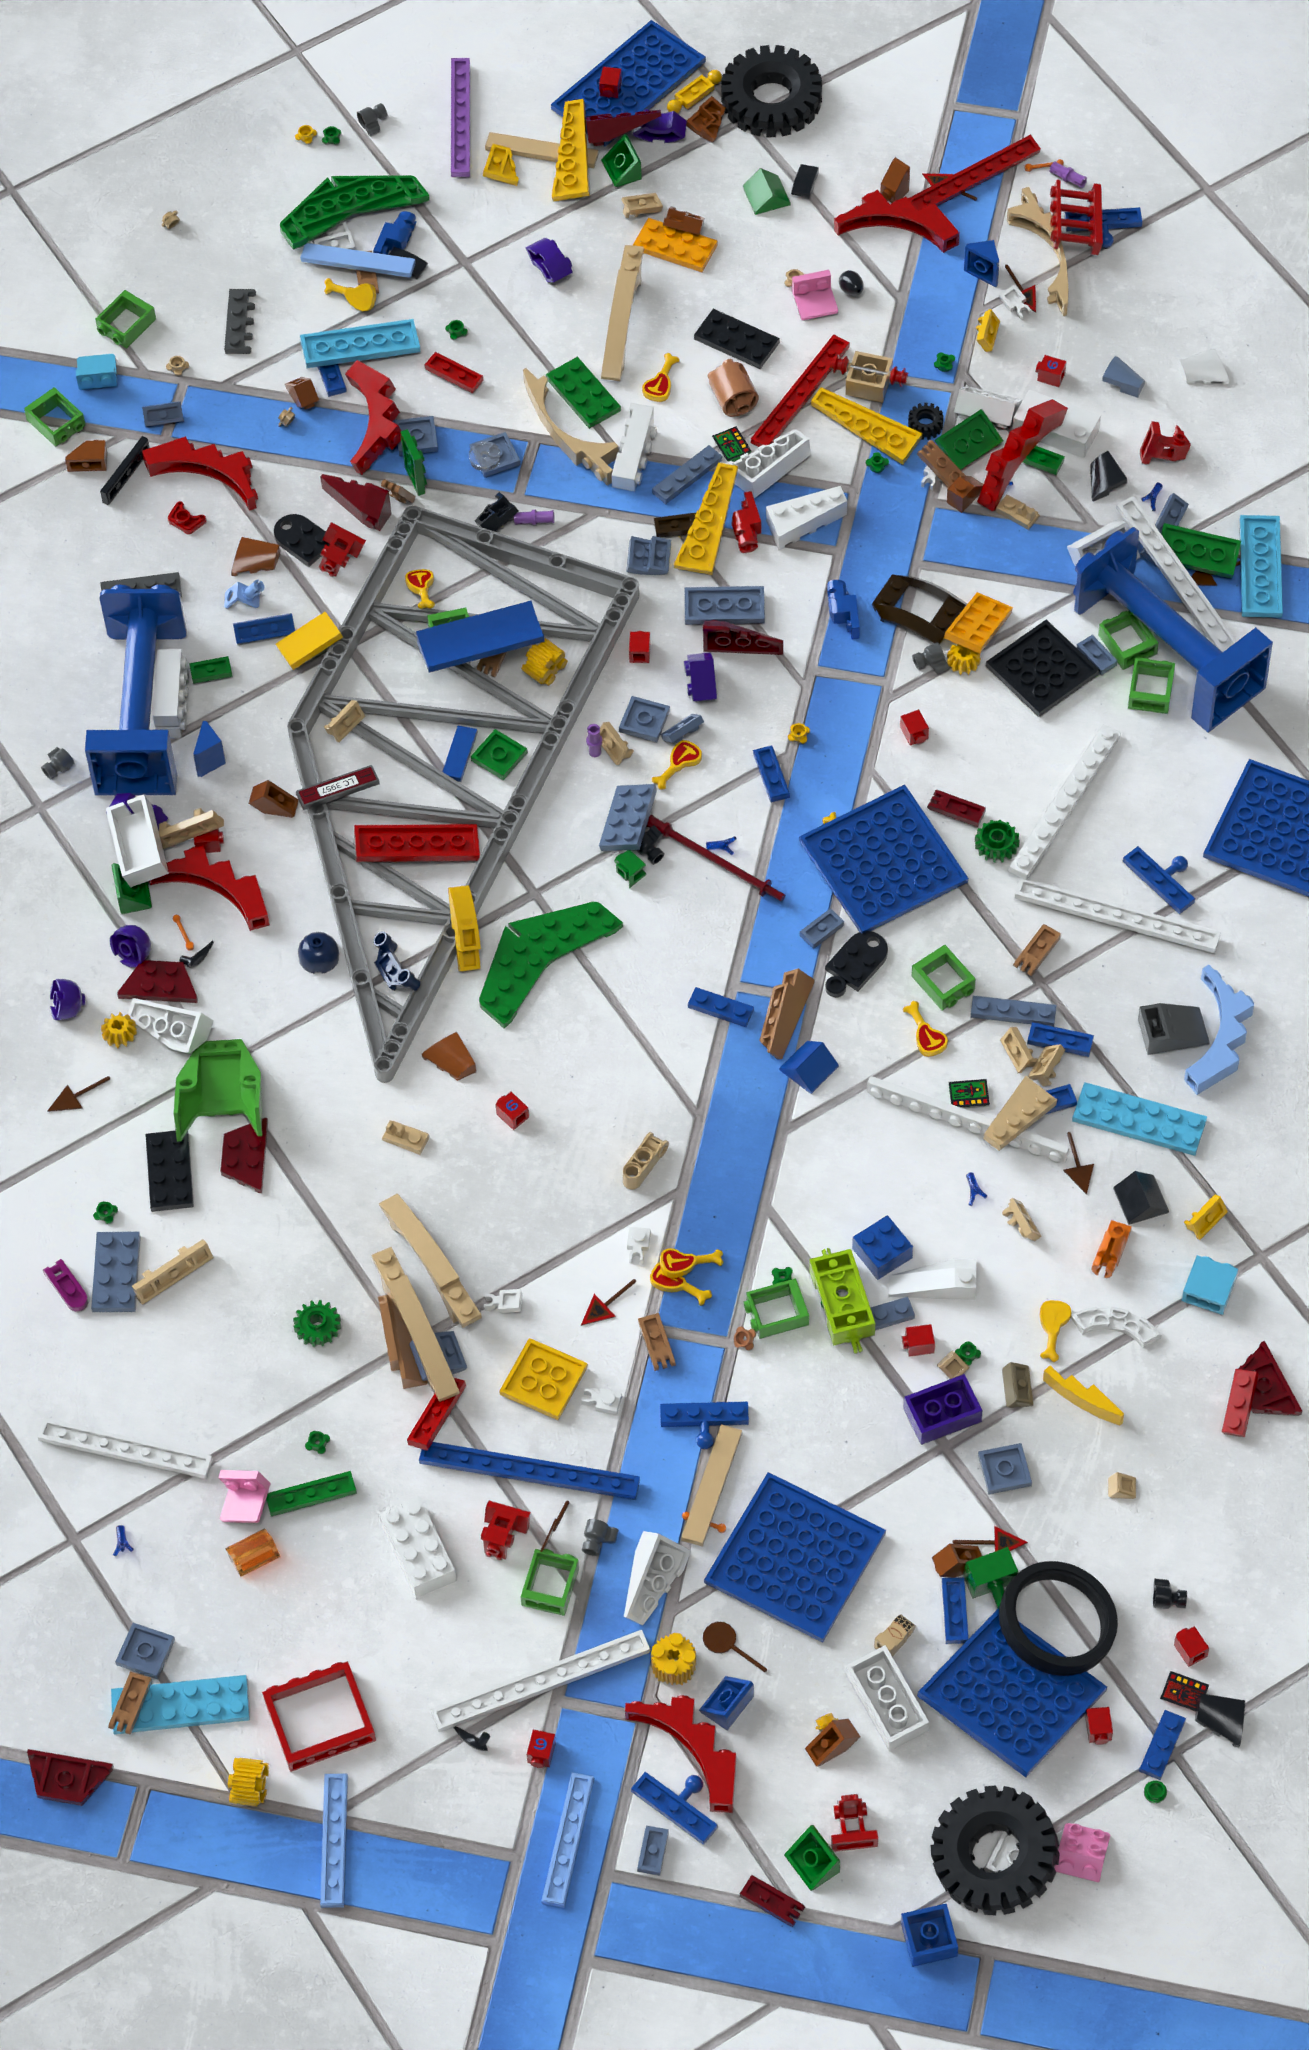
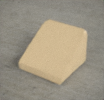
(952, 1365)
(1122, 1486)

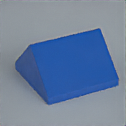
(982, 261)
(208, 751)
(810, 1065)
(728, 1701)

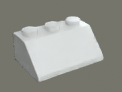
(996, 406)
(1095, 541)

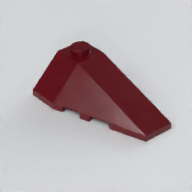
(606, 127)
(365, 502)
(730, 638)

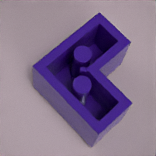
(702, 676)

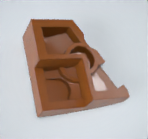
(707, 119)

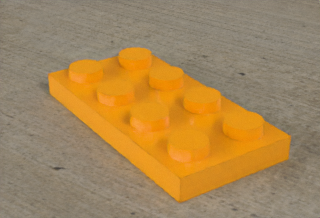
(676, 245)
(978, 622)

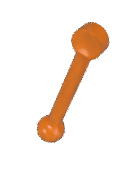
(1028, 167)
(189, 945)
(721, 1527)

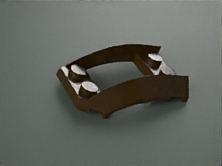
(933, 631)

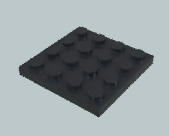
(1042, 668)

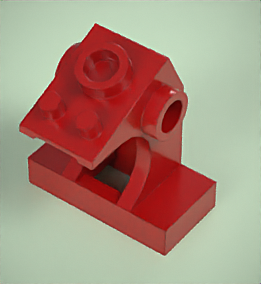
(1155, 442)
(341, 544)
(502, 1523)
(852, 1808)

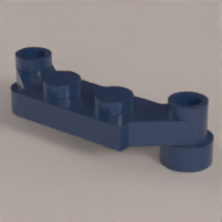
(389, 965)

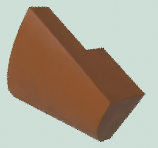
(683, 221)
(255, 556)
(451, 1056)

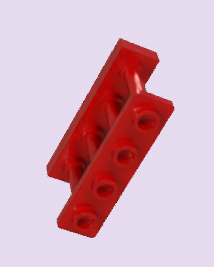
(1093, 211)

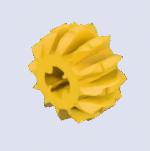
(962, 659)
(119, 1030)

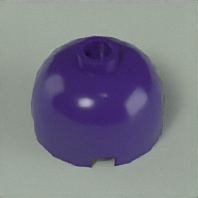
(131, 945)
(66, 999)

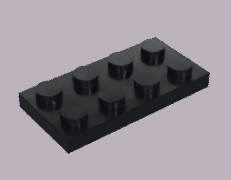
(736, 338)
(169, 1171)

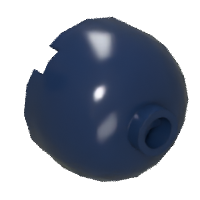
(318, 953)

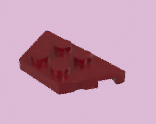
(159, 982)
(245, 1155)
(1272, 1390)
(66, 1777)

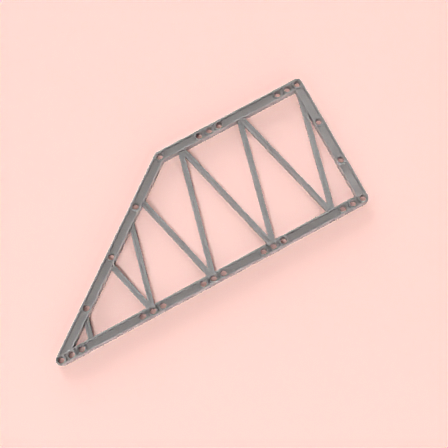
(479, 547)

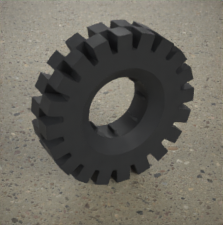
(775, 67)
(985, 1814)

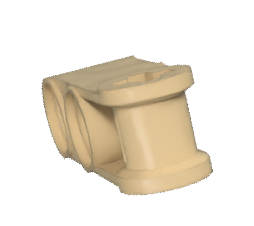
(651, 1150)

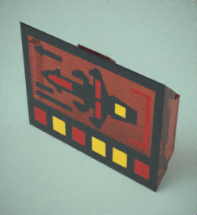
(1183, 1690)

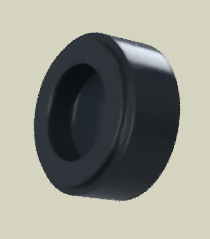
(835, 986)

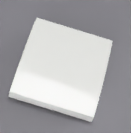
(337, 236)

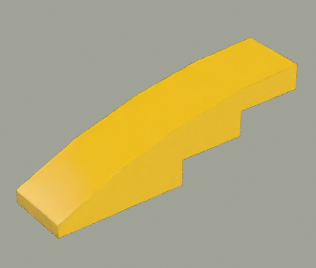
(1088, 1399)

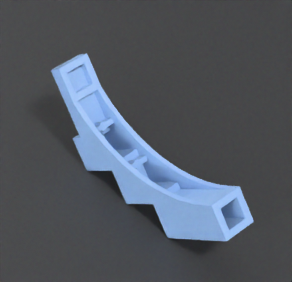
(1221, 1058)

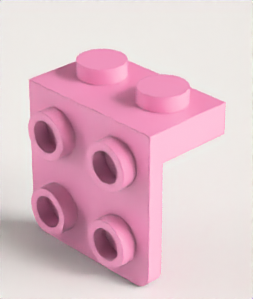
(1082, 1852)

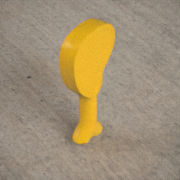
(361, 297)
(1052, 1317)

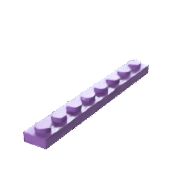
(460, 117)

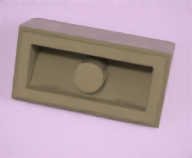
(1017, 1385)

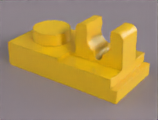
(987, 330)
(1207, 1217)

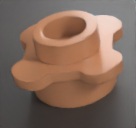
(739, 1336)

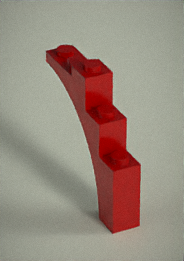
(901, 214)
(382, 411)
(1020, 441)
(208, 461)
(219, 877)
(699, 1739)

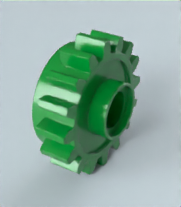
(998, 830)
(319, 1333)

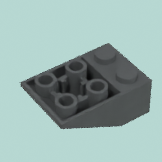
(1171, 1027)

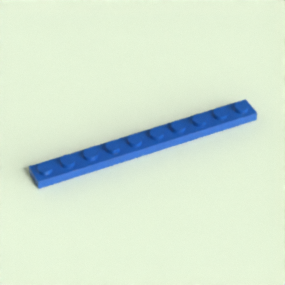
(531, 1470)

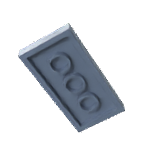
(725, 604)
(628, 817)
(115, 1271)

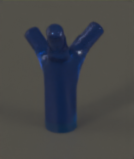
(1153, 495)
(723, 845)
(974, 1188)
(121, 1541)

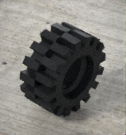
(926, 412)

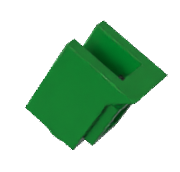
(630, 867)

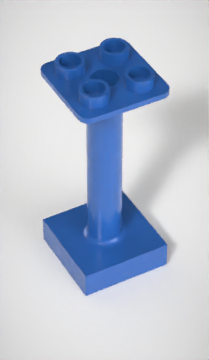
(1223, 678)
(134, 756)

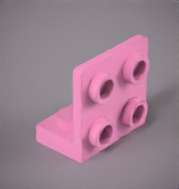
(814, 295)
(245, 1496)

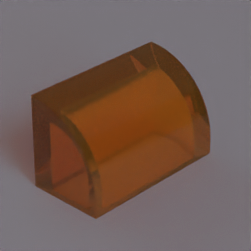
(252, 1552)

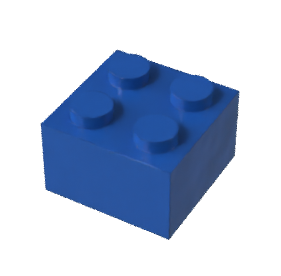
(882, 1247)
(929, 1935)

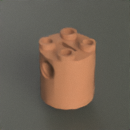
(733, 388)

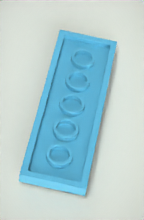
(360, 343)
(1260, 566)
(1139, 1118)
(191, 1704)

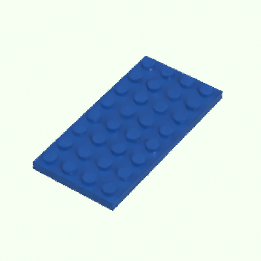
(650, 66)

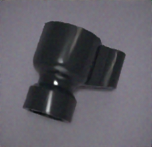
(648, 845)
(1165, 1597)

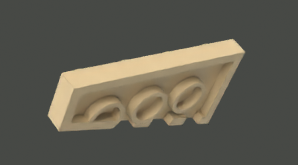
(1021, 1110)

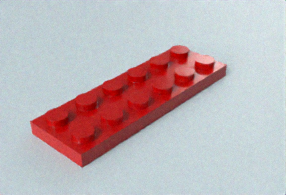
(416, 843)

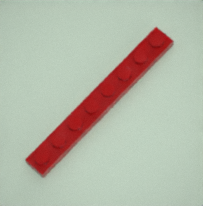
(976, 173)
(799, 392)

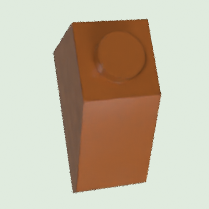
(896, 181)
(302, 392)
(88, 457)
(963, 492)
(273, 800)
(953, 1558)
(832, 1741)

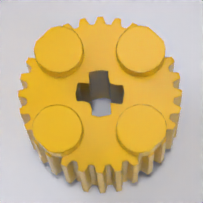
(544, 662)
(663, 1660)
(248, 1781)

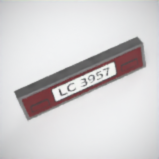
(337, 787)

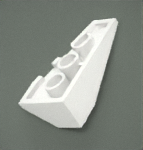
(173, 1026)
(941, 1281)
(653, 1570)

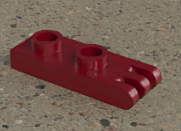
(956, 808)
(771, 1900)

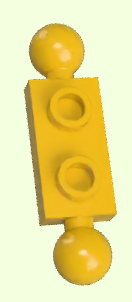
(694, 91)

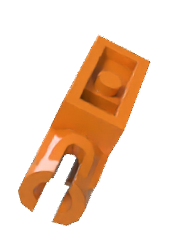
(1111, 1248)

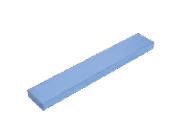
(358, 260)
(334, 1840)
(567, 1840)

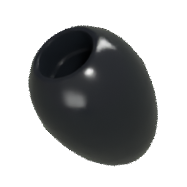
(851, 283)

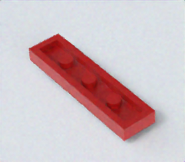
(433, 1419)

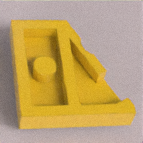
(500, 165)

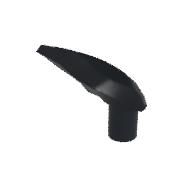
(198, 957)
(472, 1740)

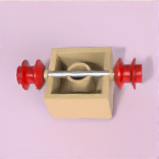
(869, 375)

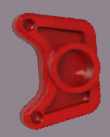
(184, 520)

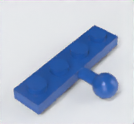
(1110, 220)
(1160, 879)
(704, 1416)
(675, 1807)

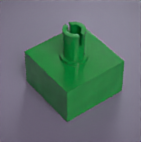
(990, 1574)

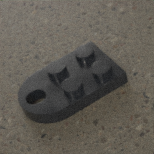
(302, 539)
(857, 960)

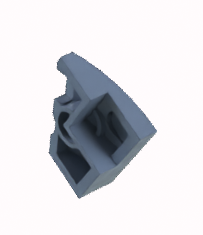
(1122, 375)

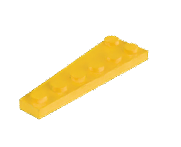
(572, 164)
(878, 430)
(705, 534)

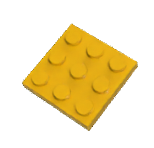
(543, 1379)

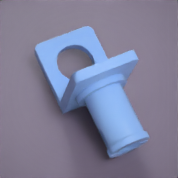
(246, 594)

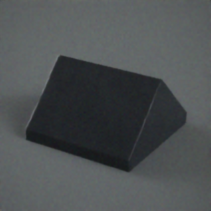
(1140, 1197)

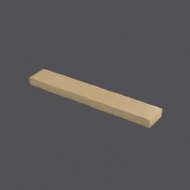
(533, 148)
(711, 1485)

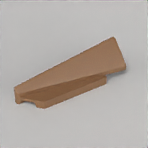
(785, 1010)
(398, 1343)

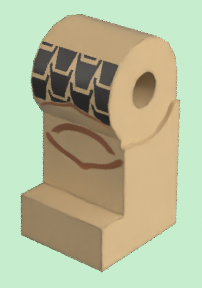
(895, 1634)

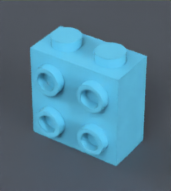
(1210, 1284)

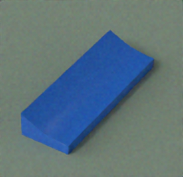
(479, 636)

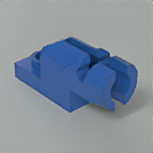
(396, 234)
(843, 607)

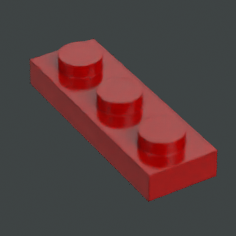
(454, 372)
(1240, 1402)

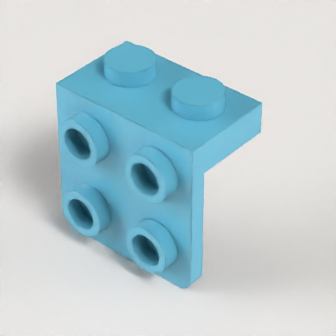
(96, 371)

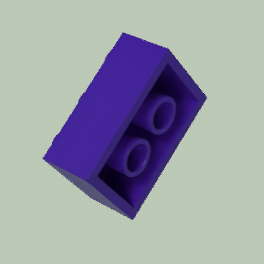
(942, 1409)

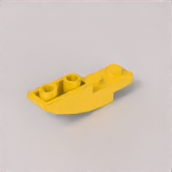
(465, 927)

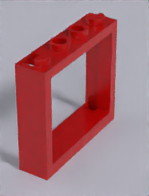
(330, 1747)

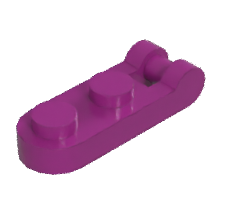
(67, 1286)

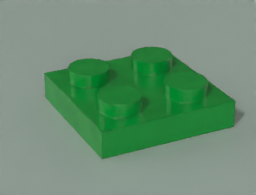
(499, 754)

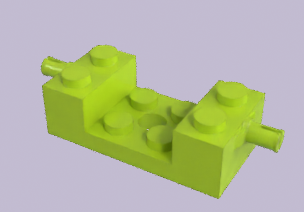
(848, 1316)

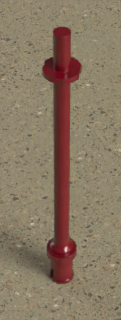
(667, 831)

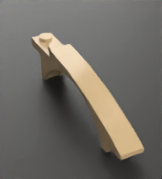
(1032, 218)
(626, 284)
(592, 455)
(401, 1292)
(455, 1297)

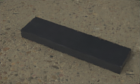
(124, 471)

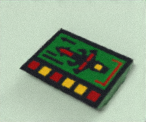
(731, 444)
(969, 1093)

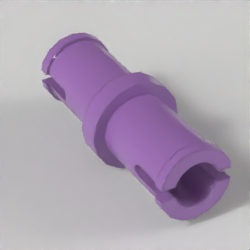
(1068, 174)
(534, 517)
(594, 740)

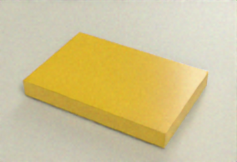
(309, 640)

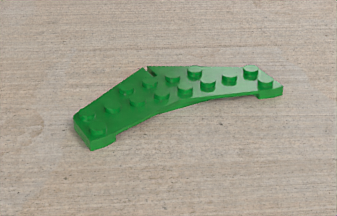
(348, 196)
(540, 942)

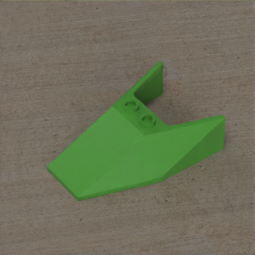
(218, 1081)

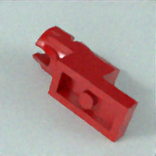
(747, 524)

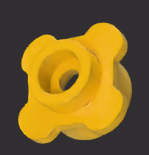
(306, 134)
(798, 728)
(823, 1721)

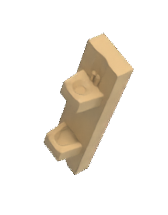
(193, 827)
(172, 1271)

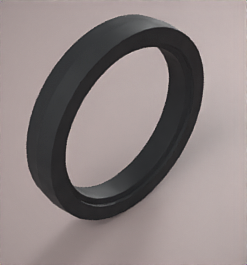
(1029, 1651)

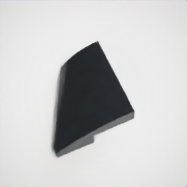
(1105, 476)
(496, 513)
(1222, 1716)

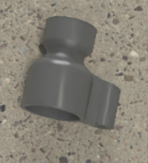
(368, 118)
(932, 655)
(60, 762)
(596, 1532)

